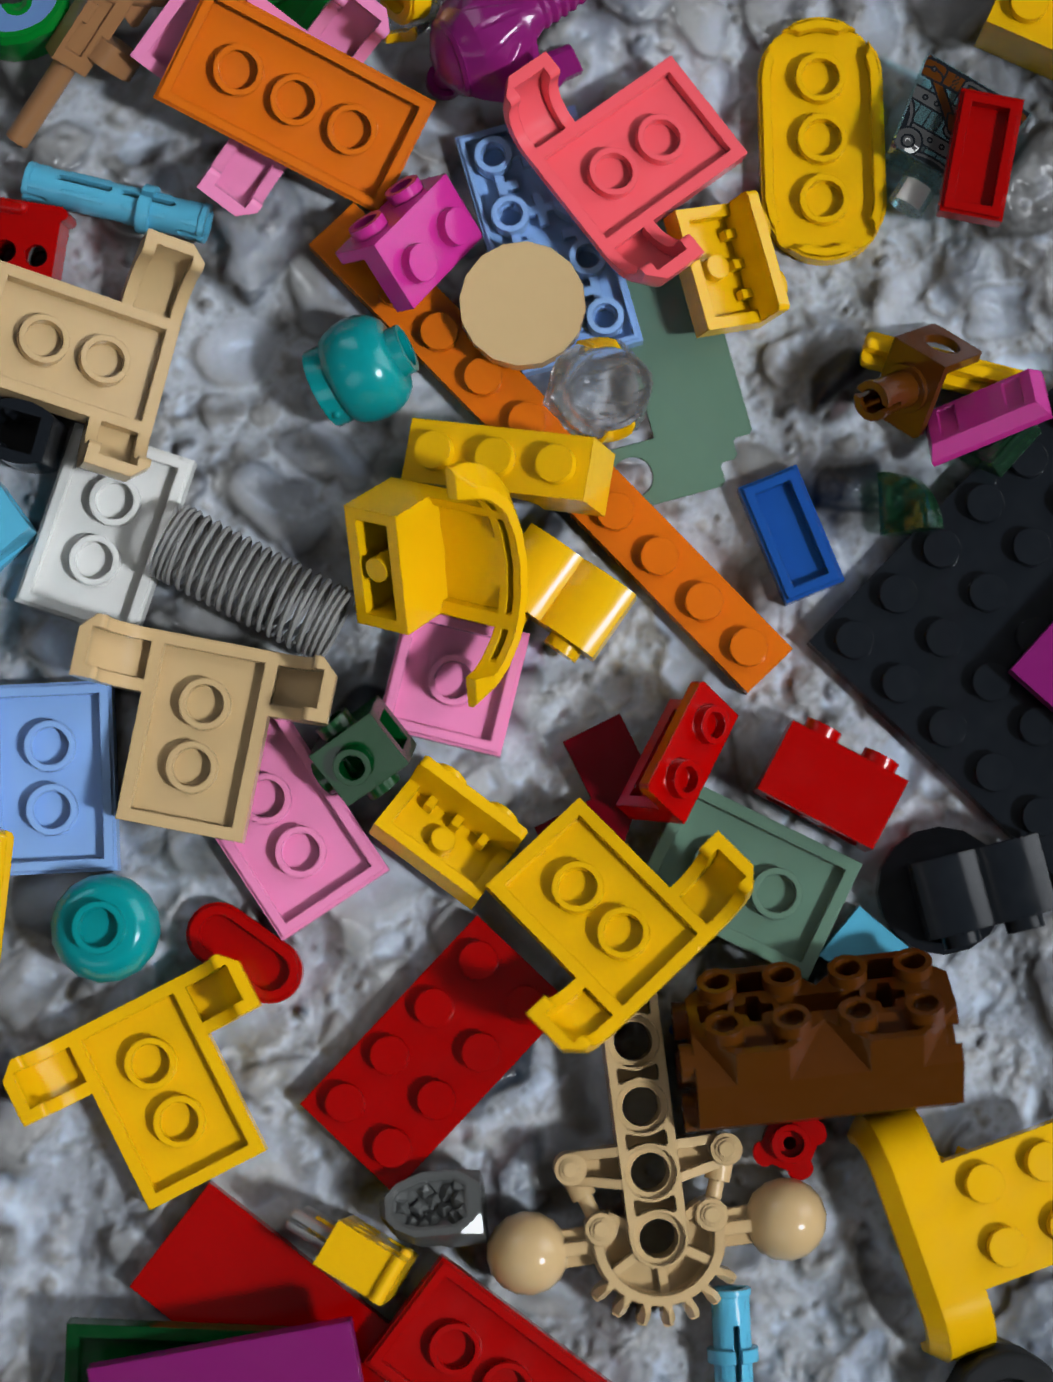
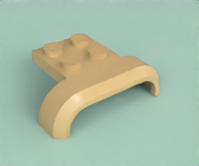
(97, 354)
(198, 719)

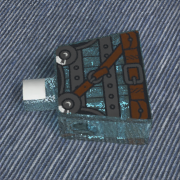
(924, 134)

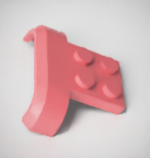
(623, 161)

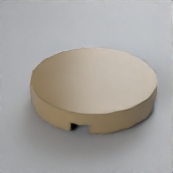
(522, 305)

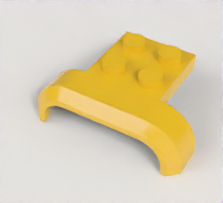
(613, 920)
(154, 1080)
(960, 1220)

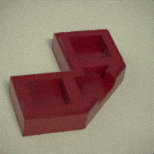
(604, 763)

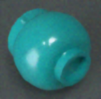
(361, 370)
(105, 928)

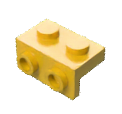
(738, 276)
(449, 831)

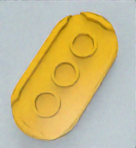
(821, 141)

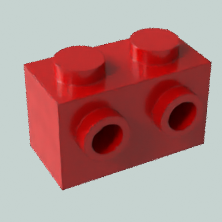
(831, 784)

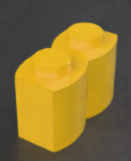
(571, 597)

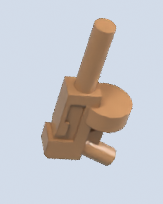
(76, 45)

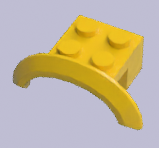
(444, 553)

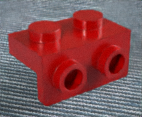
(678, 757)

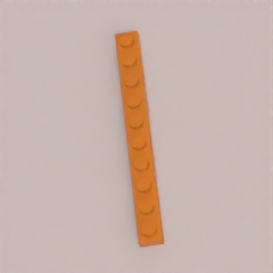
(632, 528)

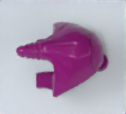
(488, 40)

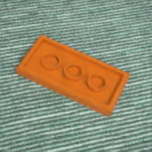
(294, 99)

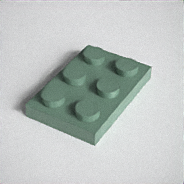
(795, 879)

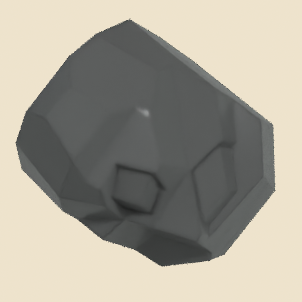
(438, 1209)

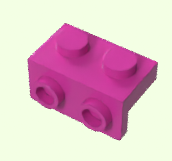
(413, 238)

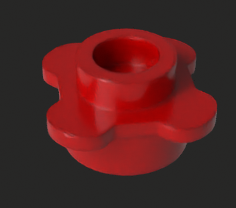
(795, 1160)

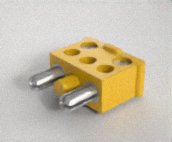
(355, 1253)

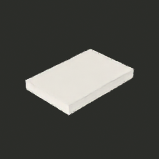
(102, 538)

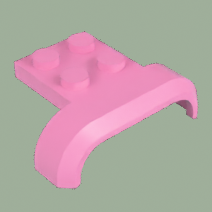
(238, 175)

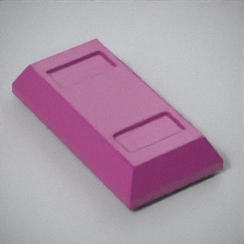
(987, 416)

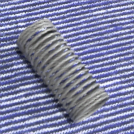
(261, 579)

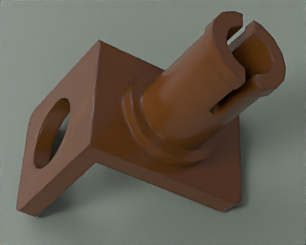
(913, 378)

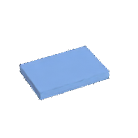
(60, 777)

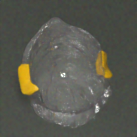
(599, 389)

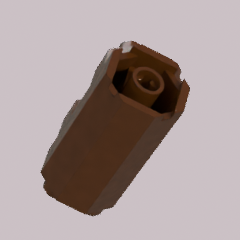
(796, 1051)

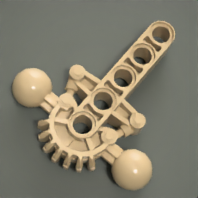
(781, 1218)

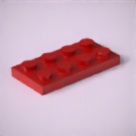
(432, 1054)

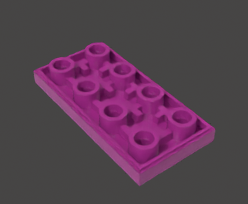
(291, 1354)

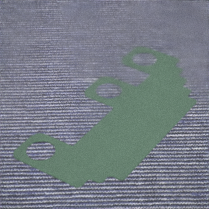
(693, 400)

